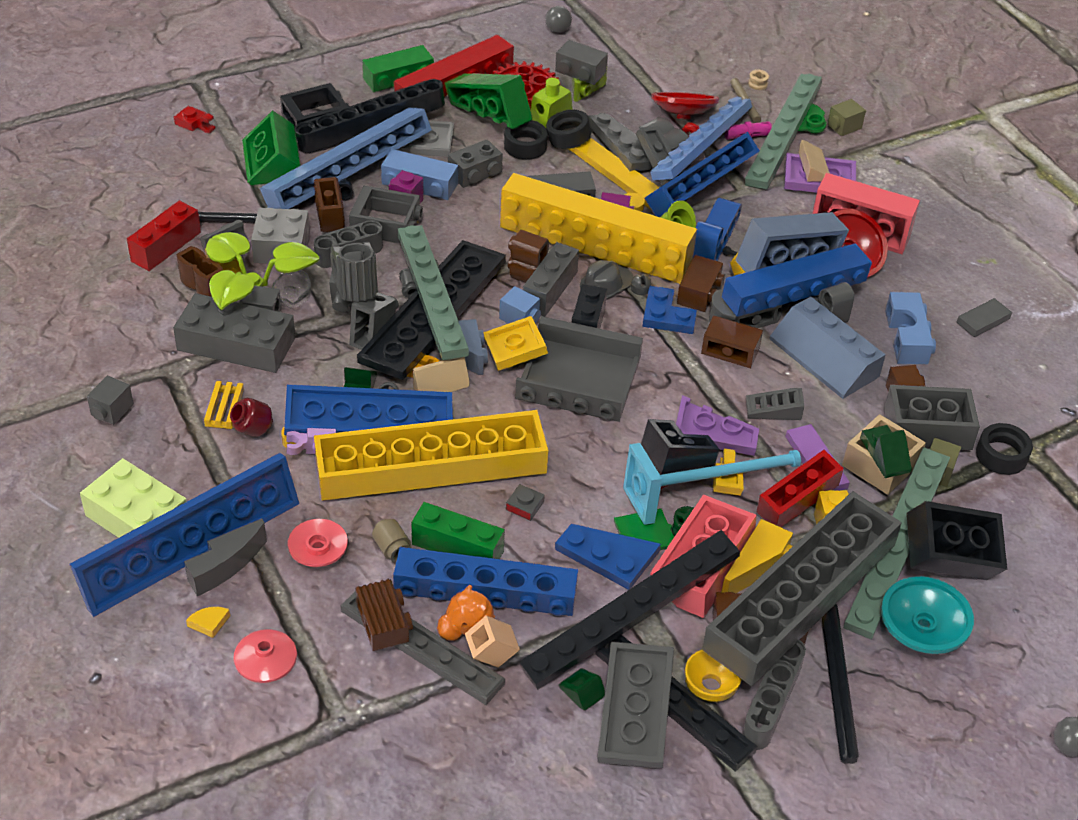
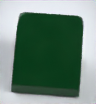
(583, 688)

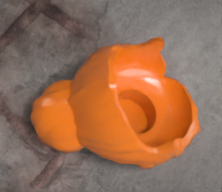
(463, 613)

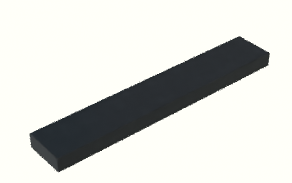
(701, 721)

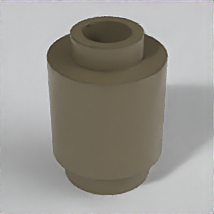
(390, 538)

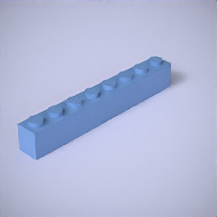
(346, 158)

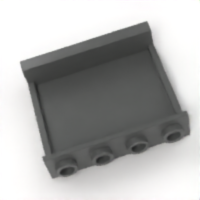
(583, 371)

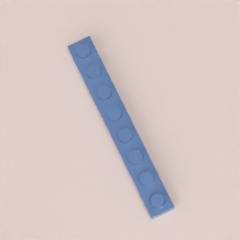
(701, 139)

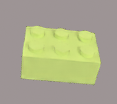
(127, 498)

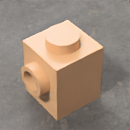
(492, 641)

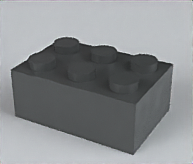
(934, 413)

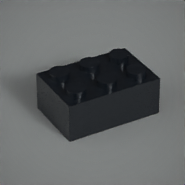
(956, 540)

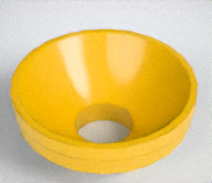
(702, 667)

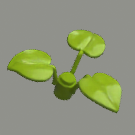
(230, 287)

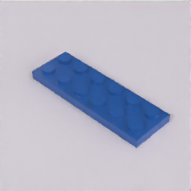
(361, 408)

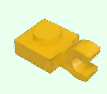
(728, 484)

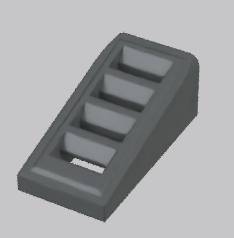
(785, 404)

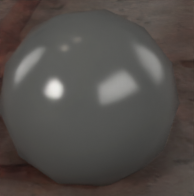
(558, 19)
(1067, 736)

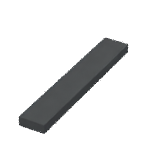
(443, 659)

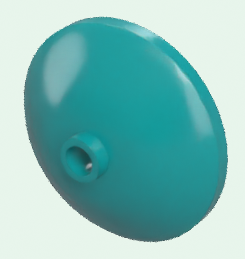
(930, 604)

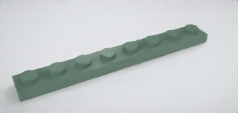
(783, 131)
(433, 293)
(921, 487)

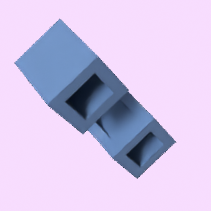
(913, 338)

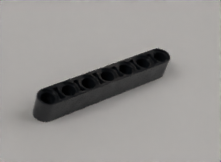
(358, 118)

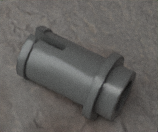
(407, 281)

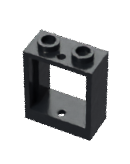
(310, 98)

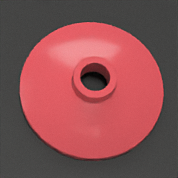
(317, 542)
(265, 665)

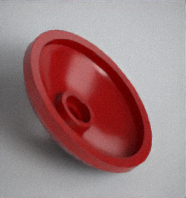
(685, 103)
(866, 234)

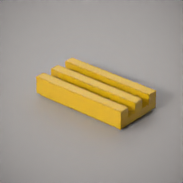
(226, 390)

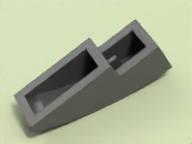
(225, 557)

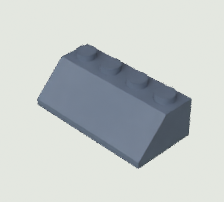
(828, 348)

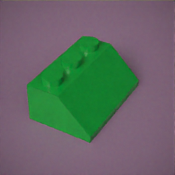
(270, 150)

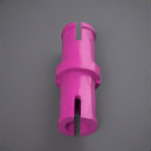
(753, 129)

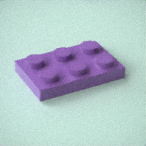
(796, 179)

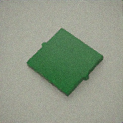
(657, 532)

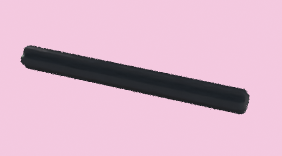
(840, 687)

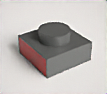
(525, 502)

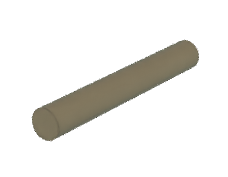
(754, 115)

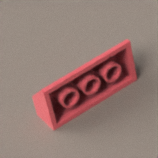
(704, 521)

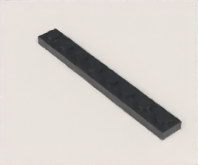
(629, 609)

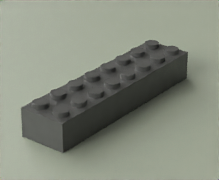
(800, 588)

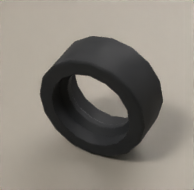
(571, 138)
(522, 149)
(997, 461)

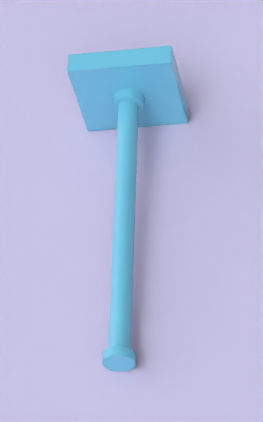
(644, 482)

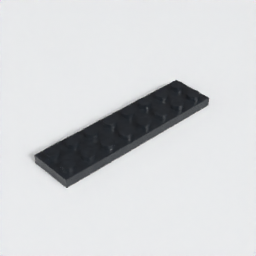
(408, 333)

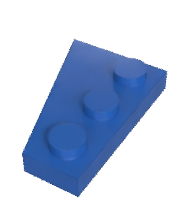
(608, 553)

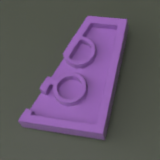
(725, 432)

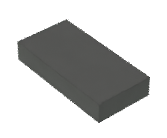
(984, 317)

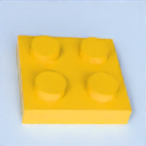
(515, 343)

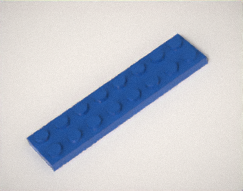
(182, 533)

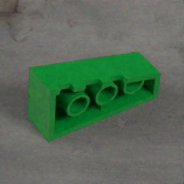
(492, 96)

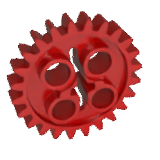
(532, 76)

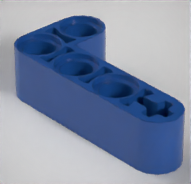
(717, 229)

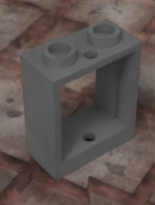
(386, 201)

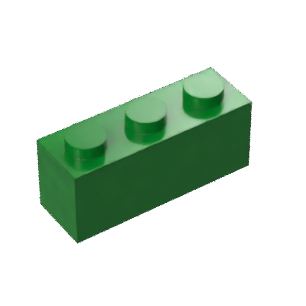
(383, 70)
(455, 533)

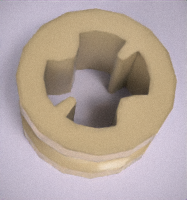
(758, 79)

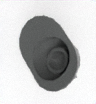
(608, 275)

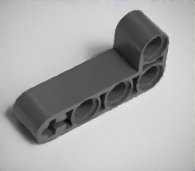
(837, 300)
(773, 693)

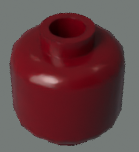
(251, 417)

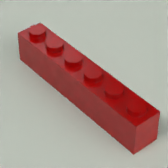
(476, 59)

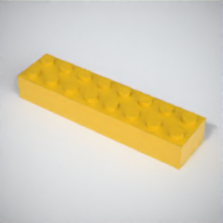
(598, 227)
(430, 454)

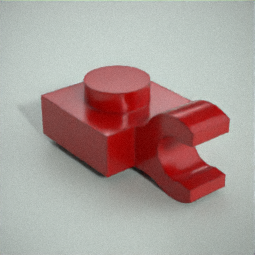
(193, 118)

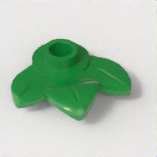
(814, 120)

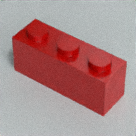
(164, 235)
(799, 489)

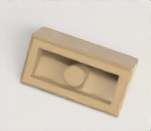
(812, 161)
(441, 376)

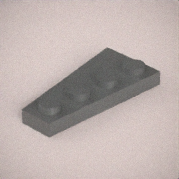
(620, 141)

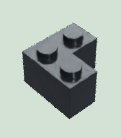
(675, 451)

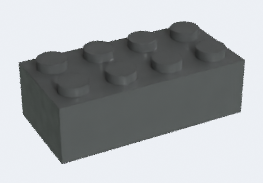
(235, 334)

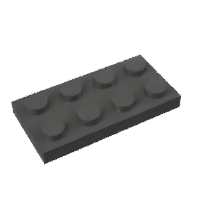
(636, 705)

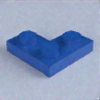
(663, 316)

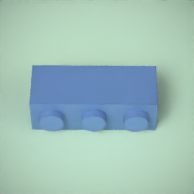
(438, 176)

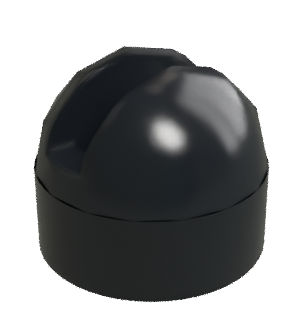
(346, 190)

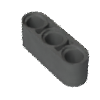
(363, 232)

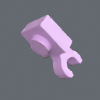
(304, 440)

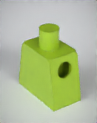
(550, 101)

